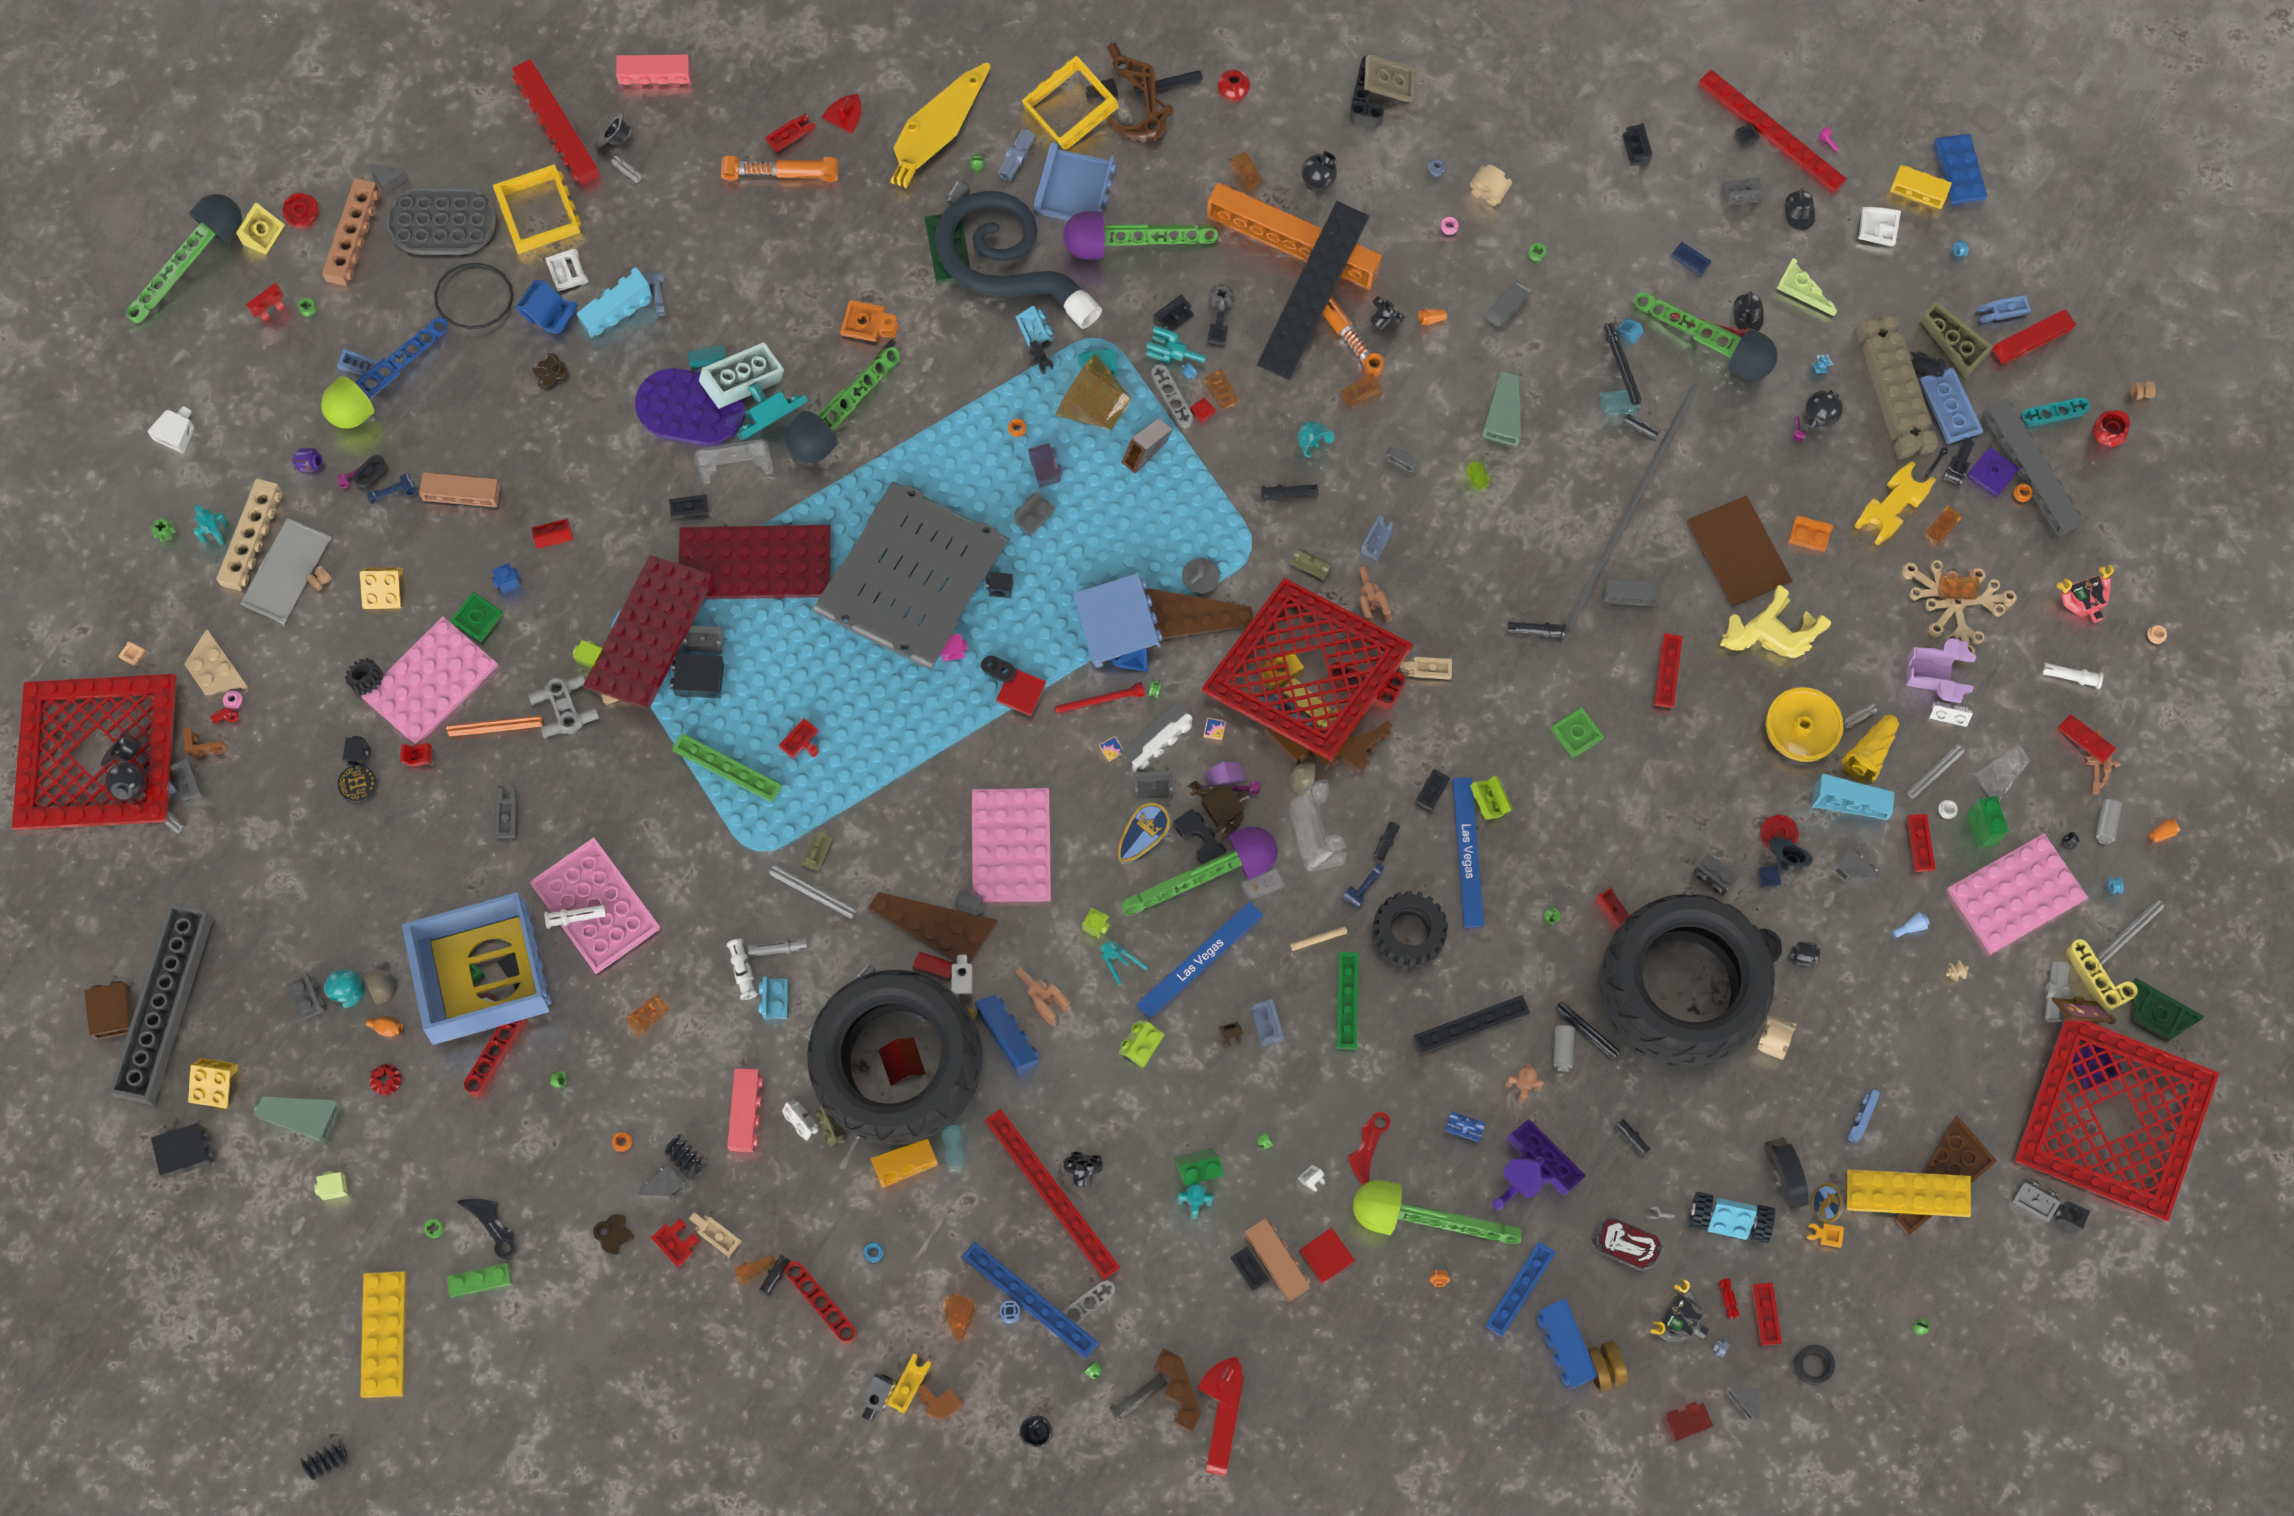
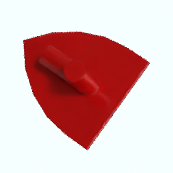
(844, 112)
(1223, 1381)

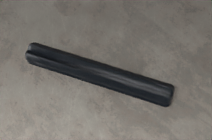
(1174, 81)
(1586, 1029)

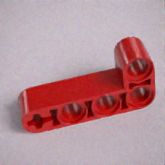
(1389, 689)

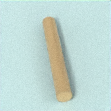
(1318, 938)

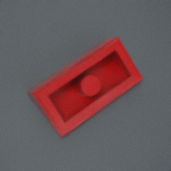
(552, 533)
(933, 966)

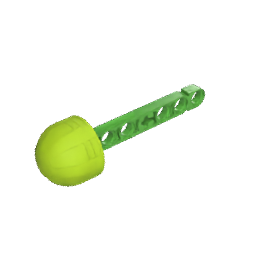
(1380, 1205)

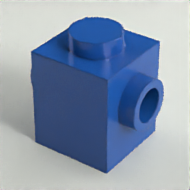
(506, 578)

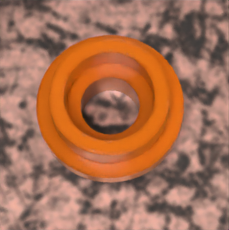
(1017, 423)
(2023, 488)
(617, 1137)
(1439, 1278)

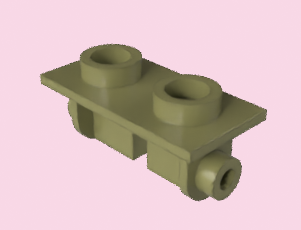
(1311, 564)
(817, 850)
(831, 1132)

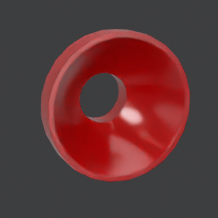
(1233, 91)

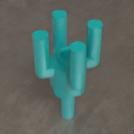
(1172, 347)
(209, 524)
(1195, 1198)

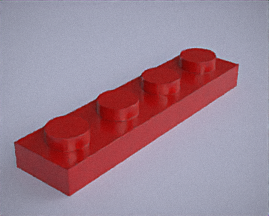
(1668, 670)

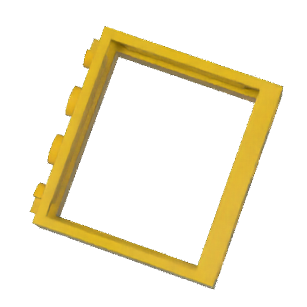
(1087, 123)
(529, 180)

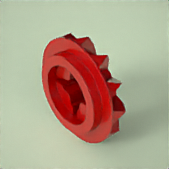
(390, 1085)

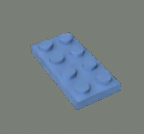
(1950, 406)

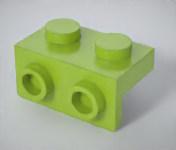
(1491, 798)
(1141, 1042)

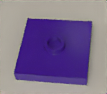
(1993, 471)

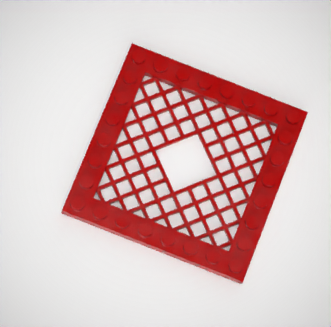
(1326, 744)
(28, 763)
(2186, 1132)

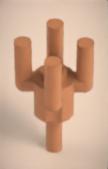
(1372, 598)
(1044, 996)
(1525, 1081)

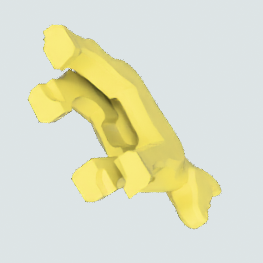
(1772, 632)

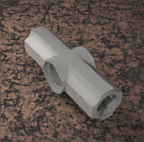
(2057, 988)

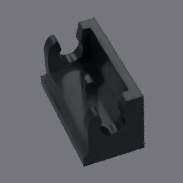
(1637, 145)
(1173, 314)

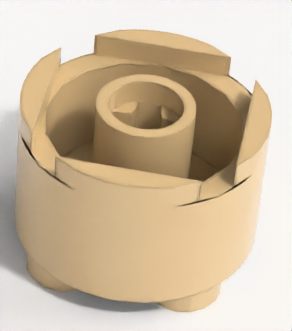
(1490, 184)
(1777, 1036)

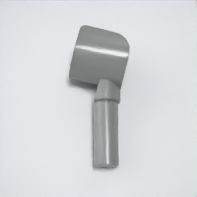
(1656, 1213)

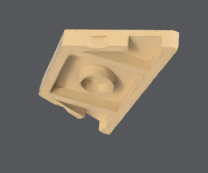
(212, 667)

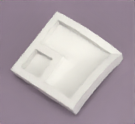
(1879, 225)

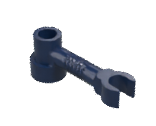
(407, 485)
(1355, 896)

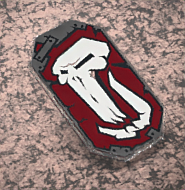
(1627, 1243)

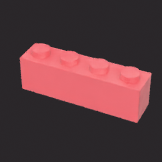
(653, 69)
(744, 1110)

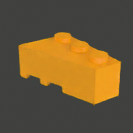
(903, 1162)

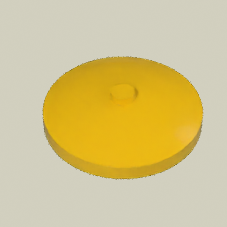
(1804, 724)

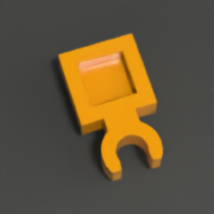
(1829, 1234)

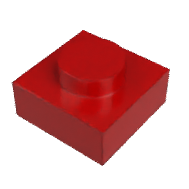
(1202, 410)

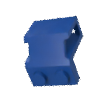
(545, 307)

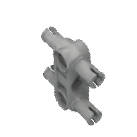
(563, 706)

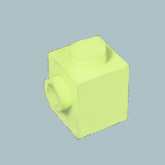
(331, 1185)

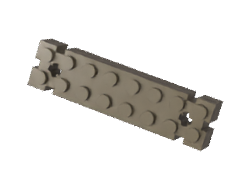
(1896, 386)

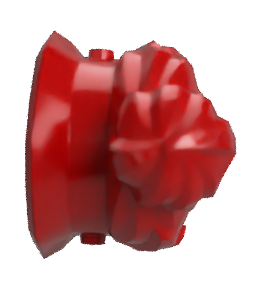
(2112, 428)

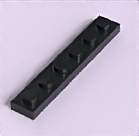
(1471, 1024)

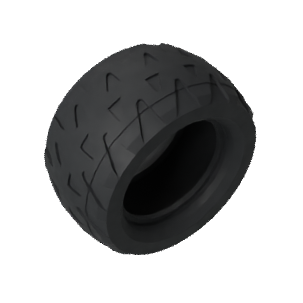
(1725, 934)
(850, 1013)

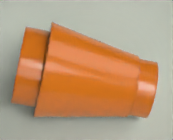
(1430, 316)
(2165, 830)

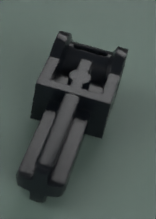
(1958, 465)

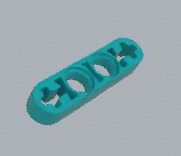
(2053, 409)

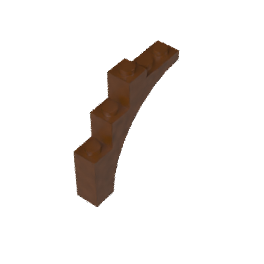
(1352, 753)

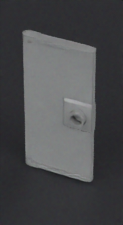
(284, 571)

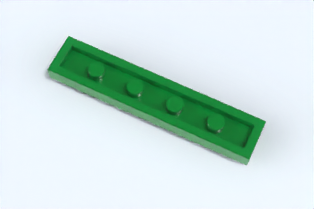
(1347, 1000)

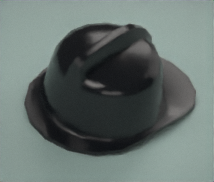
(615, 133)
(1800, 210)
(1748, 311)
(122, 750)
(1790, 856)

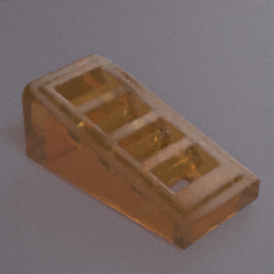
(1216, 393)
(1364, 396)
(645, 1025)
(750, 1270)

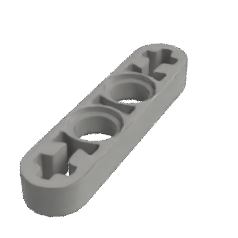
(1171, 396)
(1082, 1309)

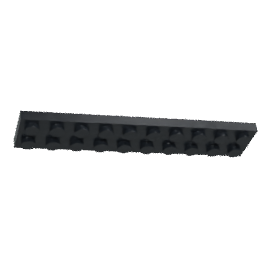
(1313, 290)

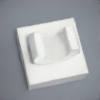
(1311, 1176)

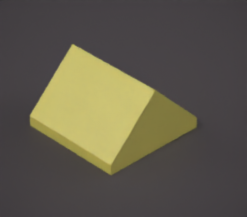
(259, 229)

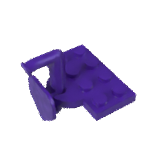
(1537, 1164)

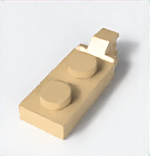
(1427, 667)
(715, 1234)

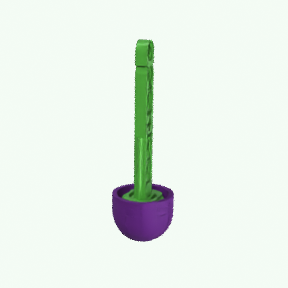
(1087, 235)
(1253, 851)

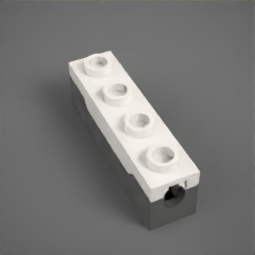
(1156, 738)

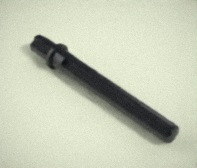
(1613, 339)

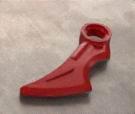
(1362, 1157)

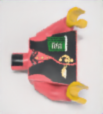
(2088, 595)

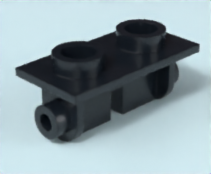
(1935, 365)

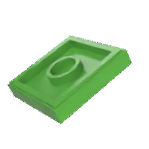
(1577, 732)

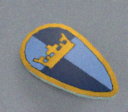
(1143, 831)

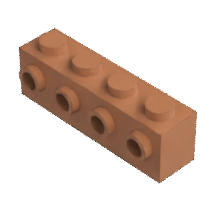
(460, 489)
(1277, 1260)

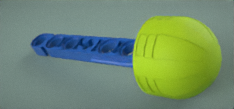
(348, 403)

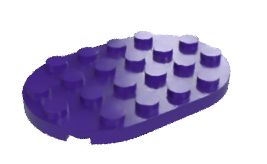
(680, 409)

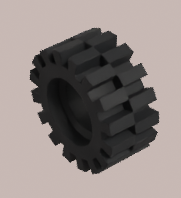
(366, 684)

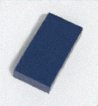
(1691, 258)

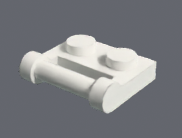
(561, 273)

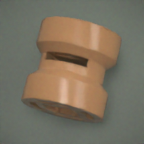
(2141, 390)
(318, 578)

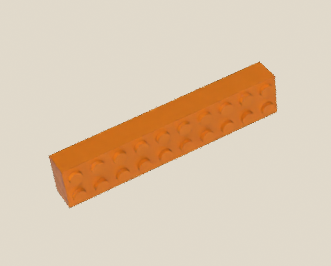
(1284, 231)

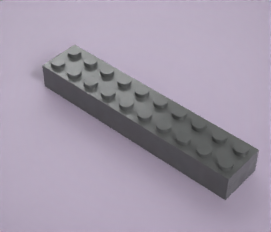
(161, 1004)

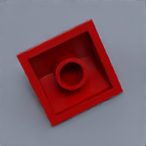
(901, 1060)

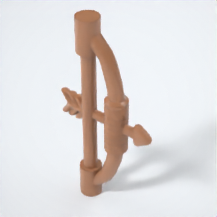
(2097, 785)

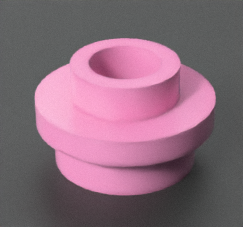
(1449, 221)
(236, 703)

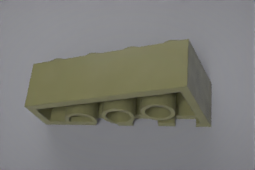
(1956, 339)

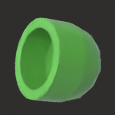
(977, 162)
(1552, 911)
(554, 1079)
(1264, 1141)
(1919, 1329)
(1093, 1370)

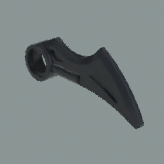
(486, 1213)

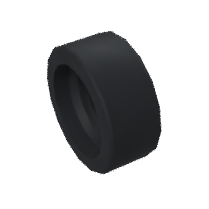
(1830, 1362)

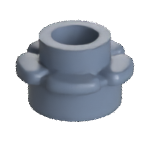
(1436, 171)
(1721, 1347)

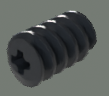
(684, 1157)
(325, 1461)

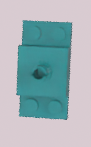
(767, 410)

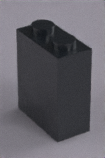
(697, 676)
(182, 1150)

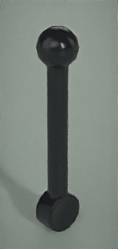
(1944, 450)

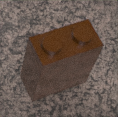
(108, 1010)

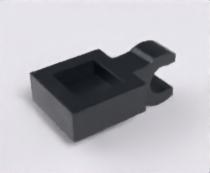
(1109, 84)
(1218, 331)
(1038, 354)

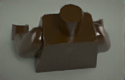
(1221, 805)

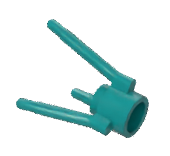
(1113, 950)

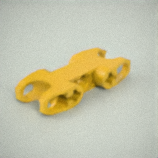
(1904, 492)

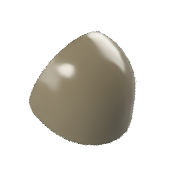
(1302, 776)
(381, 985)

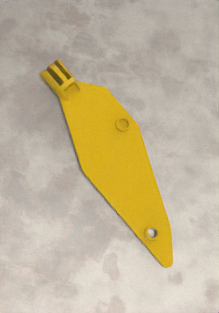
(936, 124)

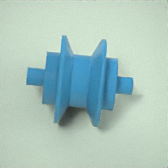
(1822, 364)

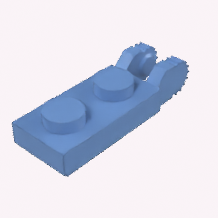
(2005, 308)
(1863, 1117)

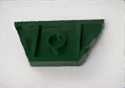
(2161, 1013)

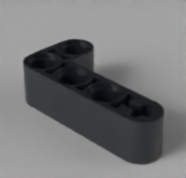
(1362, 104)

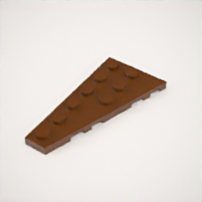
(1191, 615)
(1956, 1154)

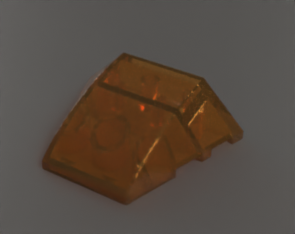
(1094, 397)

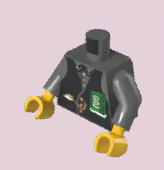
(1681, 1317)

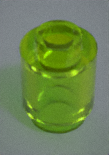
(1477, 475)

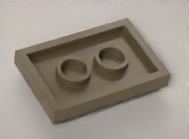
(1389, 78)

